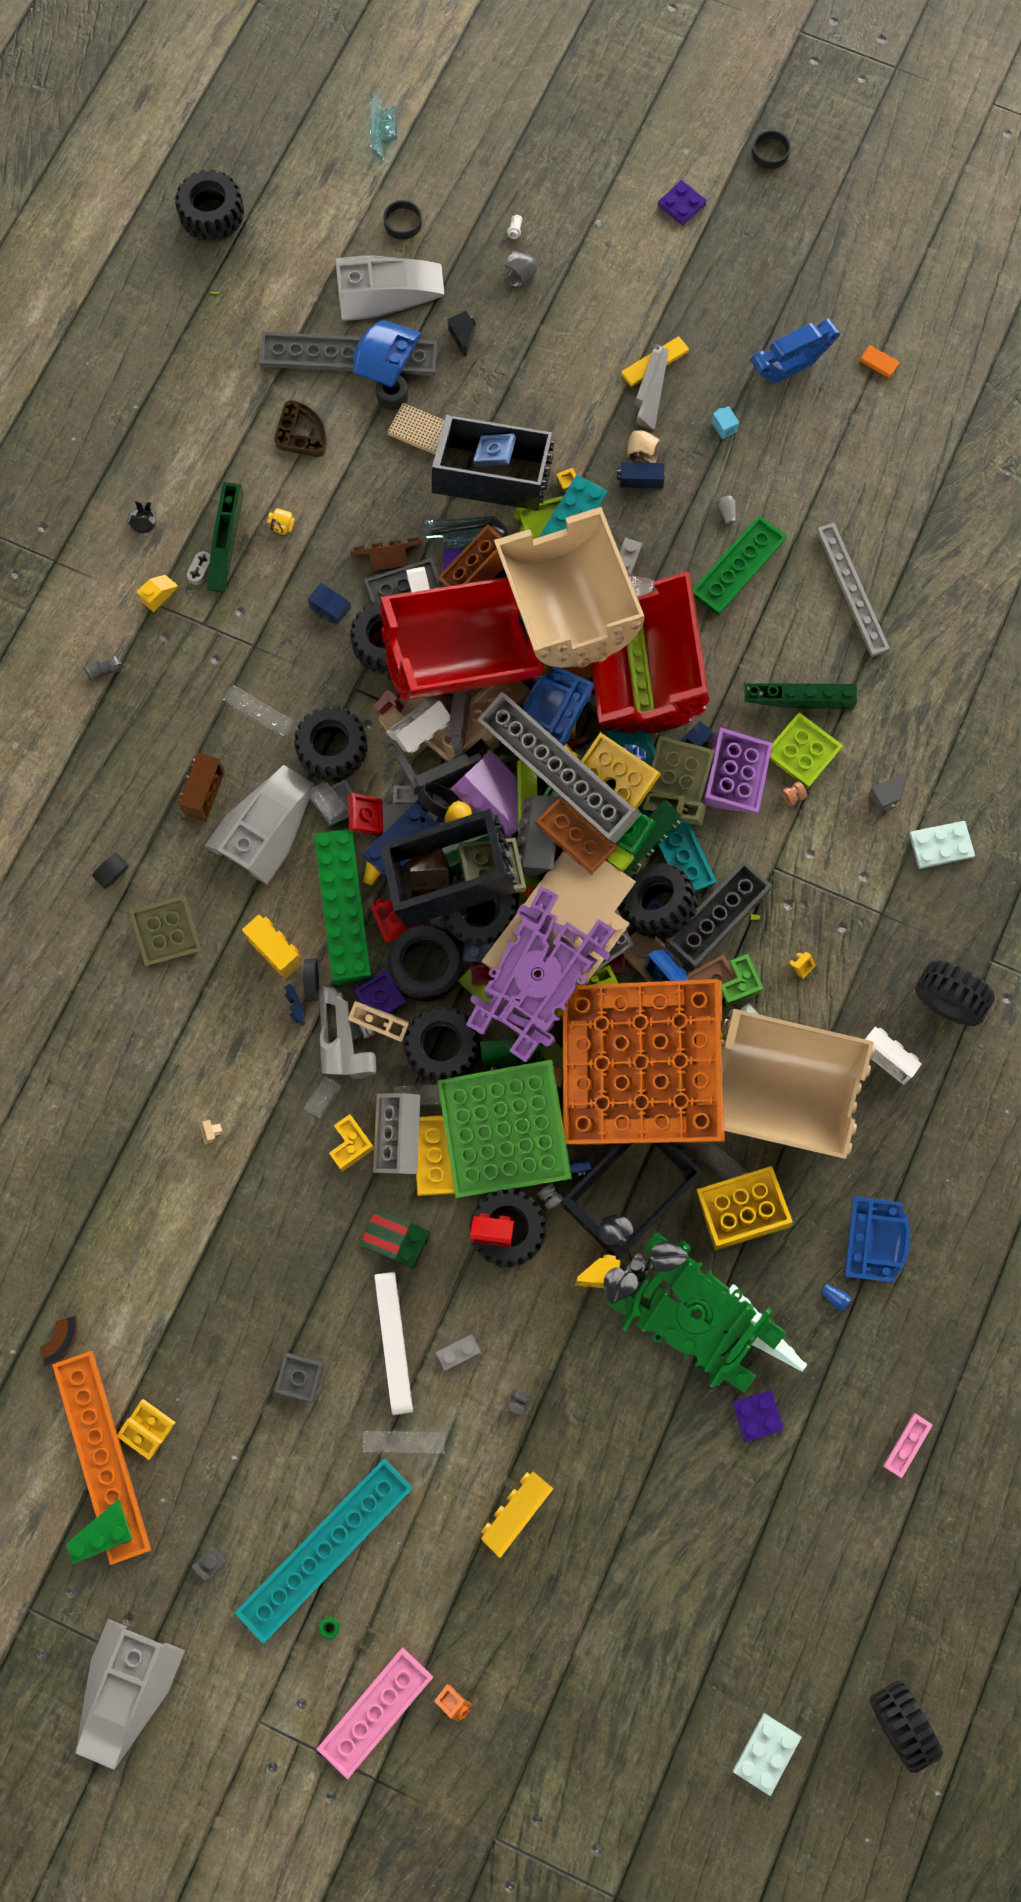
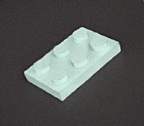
(941, 844)
(766, 1754)

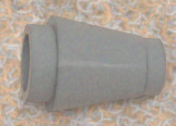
(727, 509)

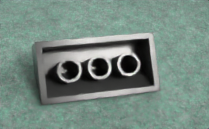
(534, 846)

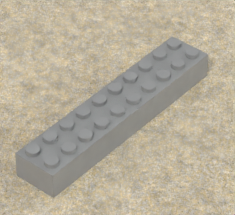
(559, 767)

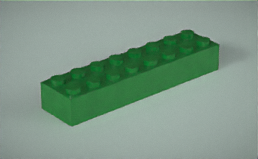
(343, 907)

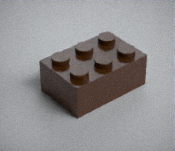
(201, 787)

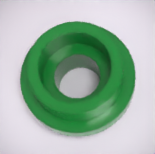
(322, 1628)

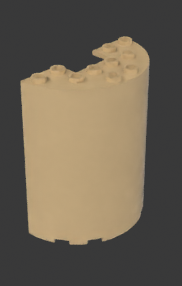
(572, 591)
(791, 1082)

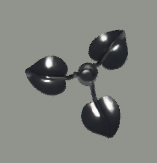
(622, 1284)

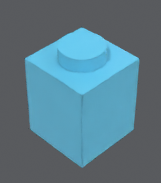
(725, 422)

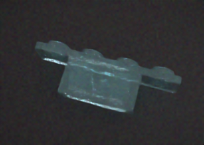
(382, 125)
(458, 538)

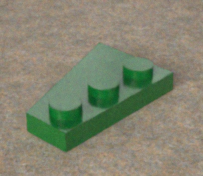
(101, 1534)

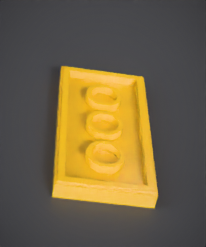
(434, 1165)

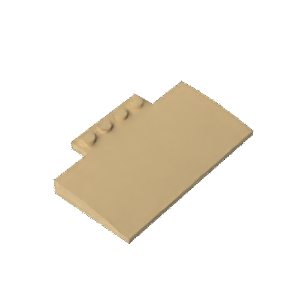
(580, 902)

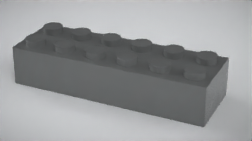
(719, 915)

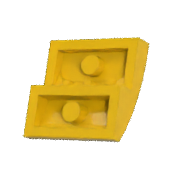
(146, 1429)

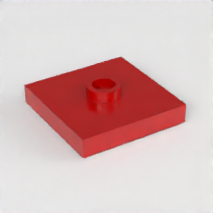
(365, 814)

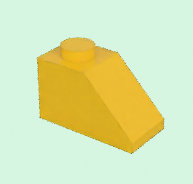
(156, 591)

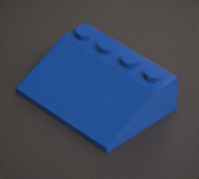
(663, 968)

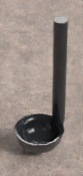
(496, 524)

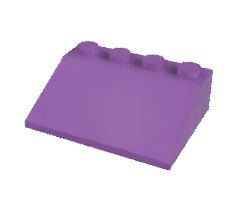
(736, 772)
(493, 787)

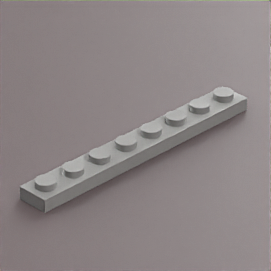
(853, 590)

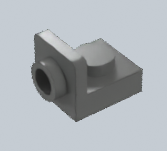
(208, 1564)

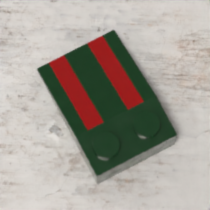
(395, 1238)

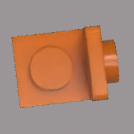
(453, 1703)

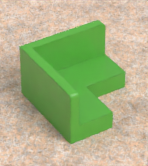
(746, 984)

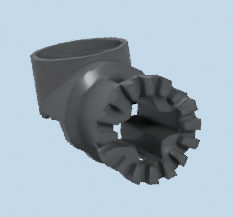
(109, 666)

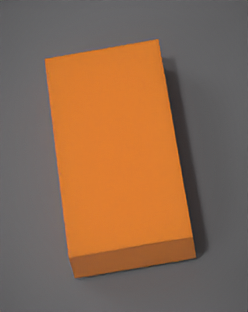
(879, 361)

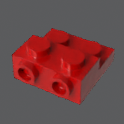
(387, 920)

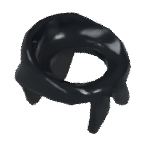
(142, 523)

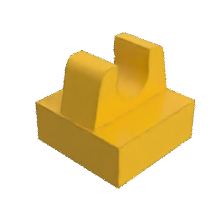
(803, 965)

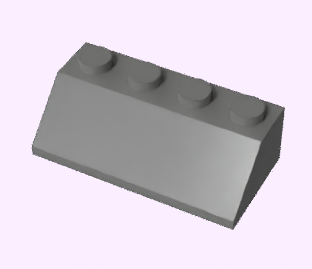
(396, 1133)

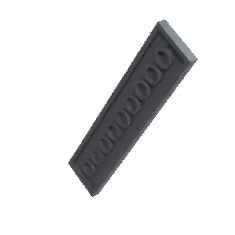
(333, 353)

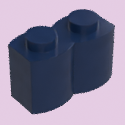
(329, 604)

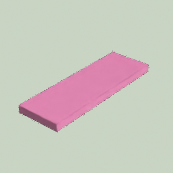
(374, 1713)

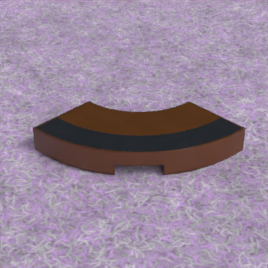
(61, 1341)

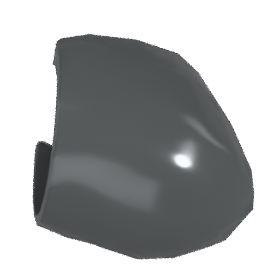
(522, 268)

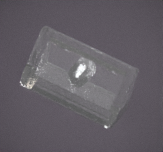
(327, 801)
(322, 1097)

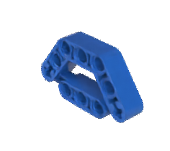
(795, 351)

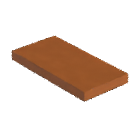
(575, 835)

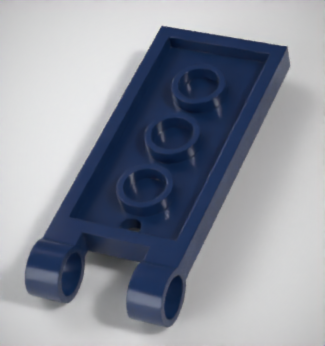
(407, 824)

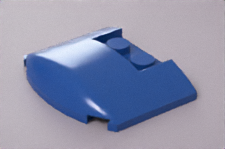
(384, 352)
(558, 702)
(876, 1239)

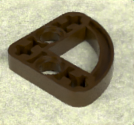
(292, 439)

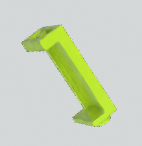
(535, 519)

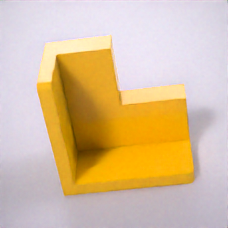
(355, 1144)

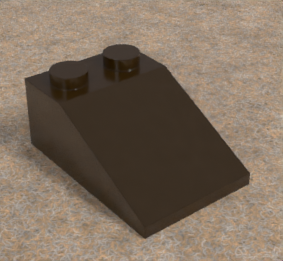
(429, 873)

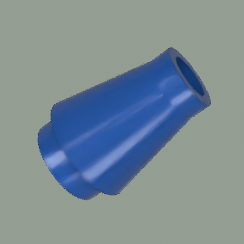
(836, 1297)

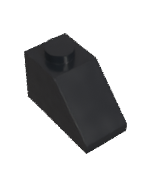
(462, 330)

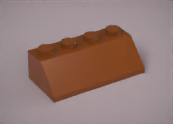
(476, 562)

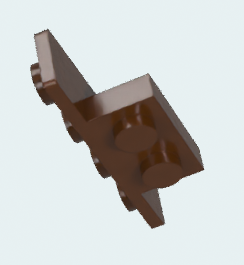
(387, 555)

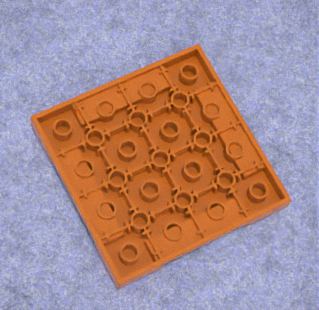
(643, 1063)

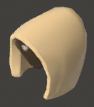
(643, 447)

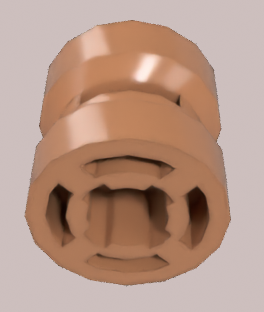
(795, 793)

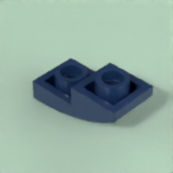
(297, 1008)
(581, 1166)

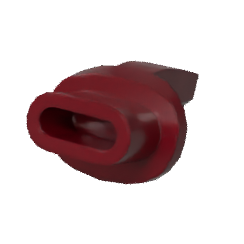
(577, 742)

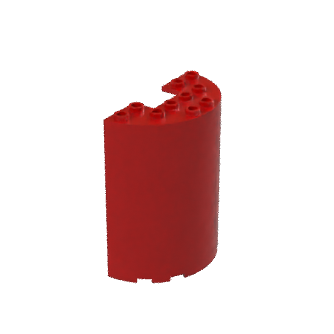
(456, 639)
(673, 663)

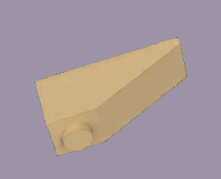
(378, 1021)

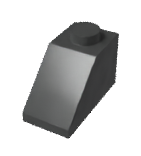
(888, 793)

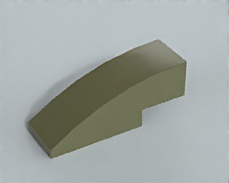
(691, 811)

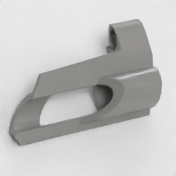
(339, 1055)

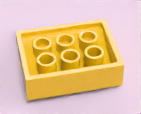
(744, 1208)
(516, 1513)

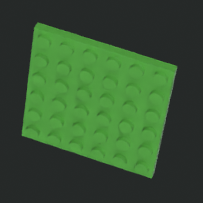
(504, 1129)

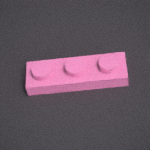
(907, 1445)

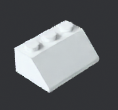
(419, 725)
(892, 1056)

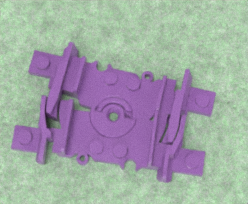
(558, 977)

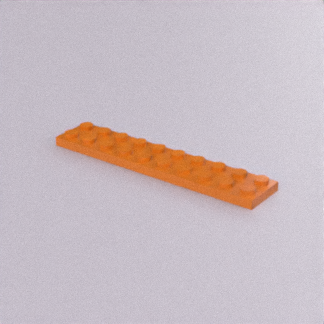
(99, 1448)

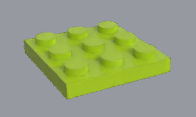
(804, 750)

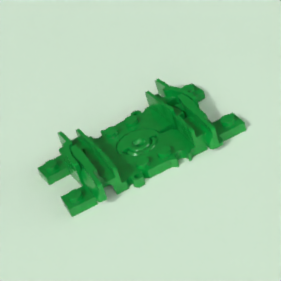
(704, 1334)

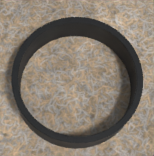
(771, 134)
(398, 205)
(439, 790)
(311, 979)

